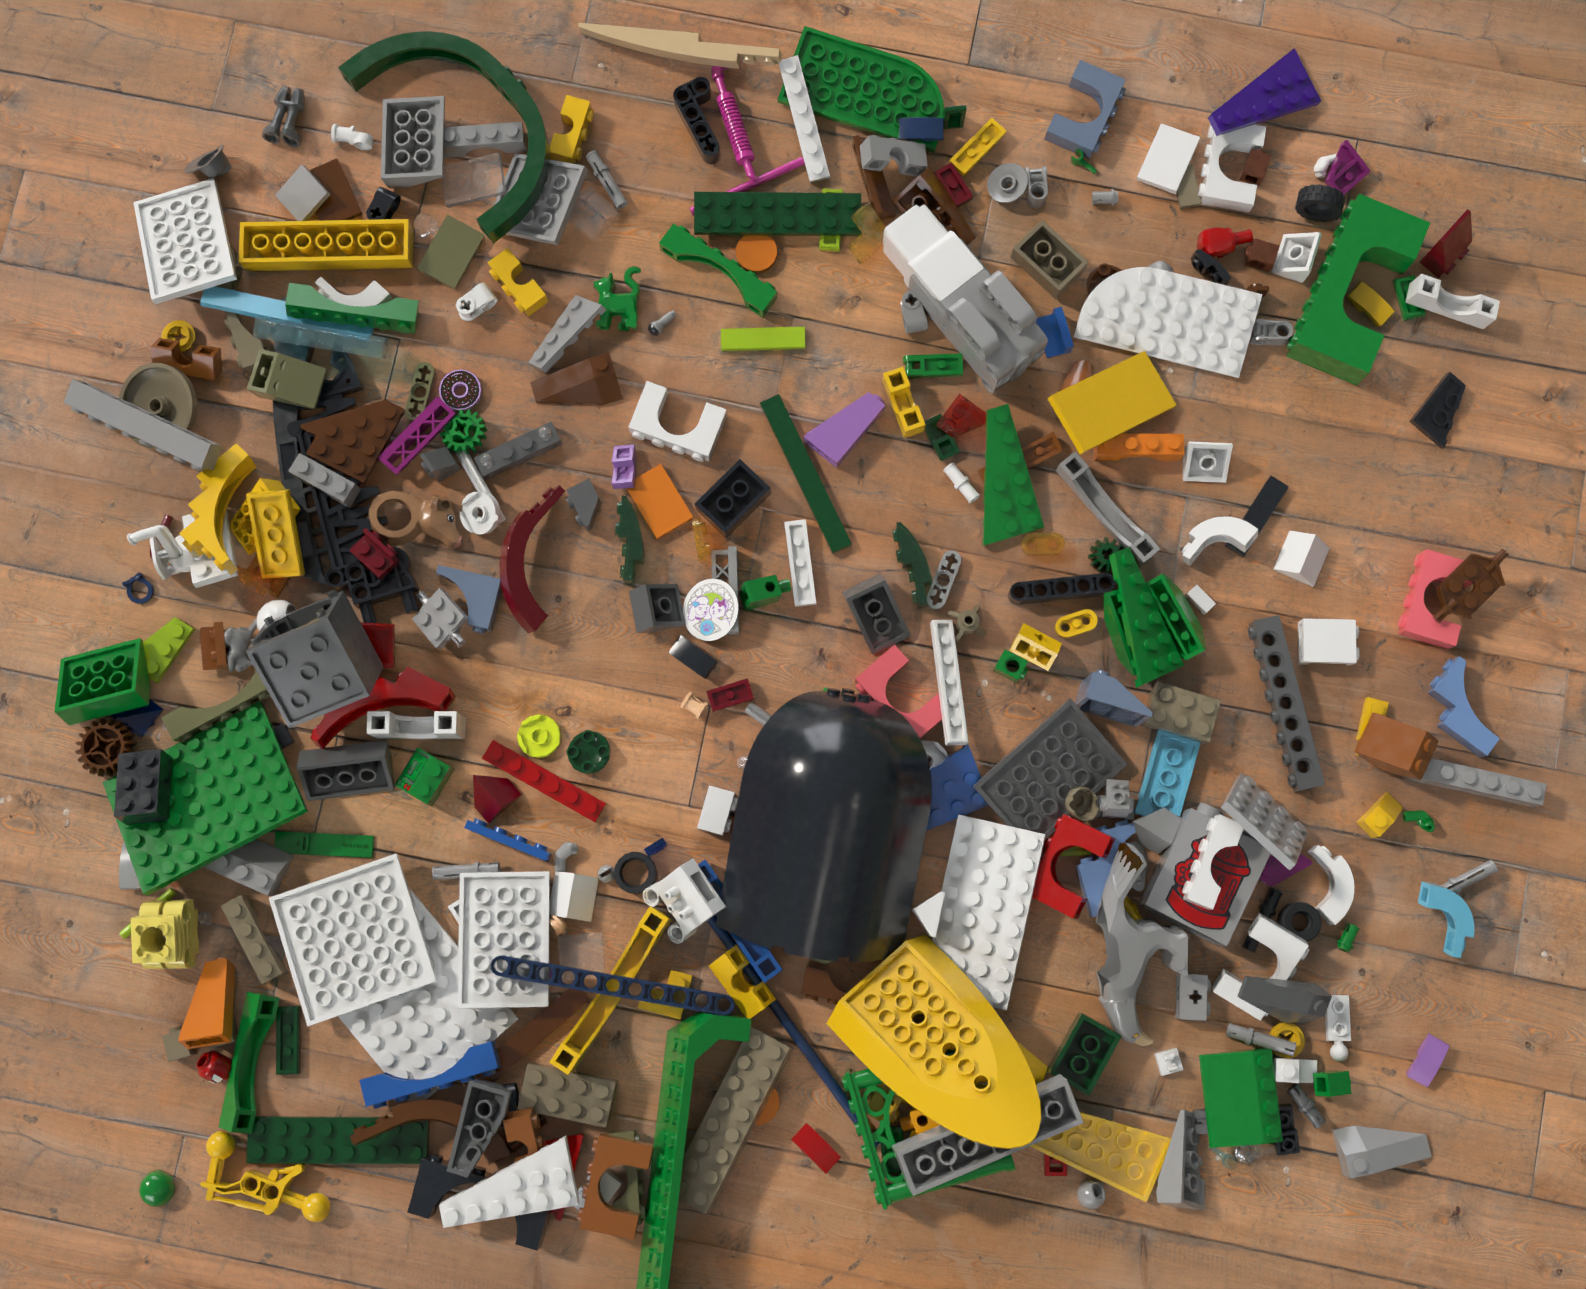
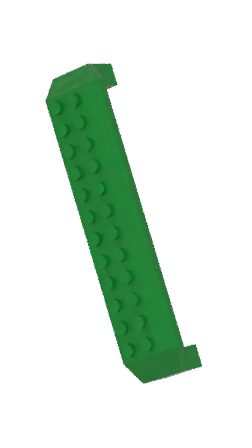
(683, 1046)

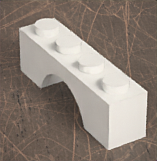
(1473, 310)
(1202, 888)

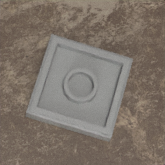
(302, 194)

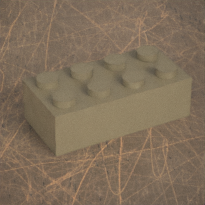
(569, 1097)

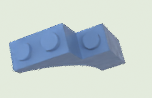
(1460, 719)
(1094, 874)

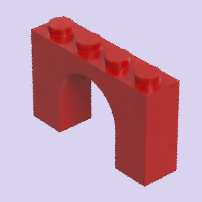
(1068, 834)

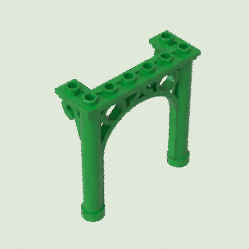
(898, 1190)

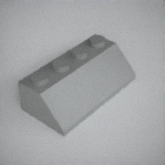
(254, 866)

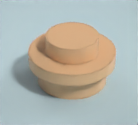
(557, 926)

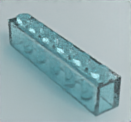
(320, 337)

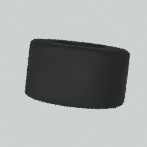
(1312, 915)

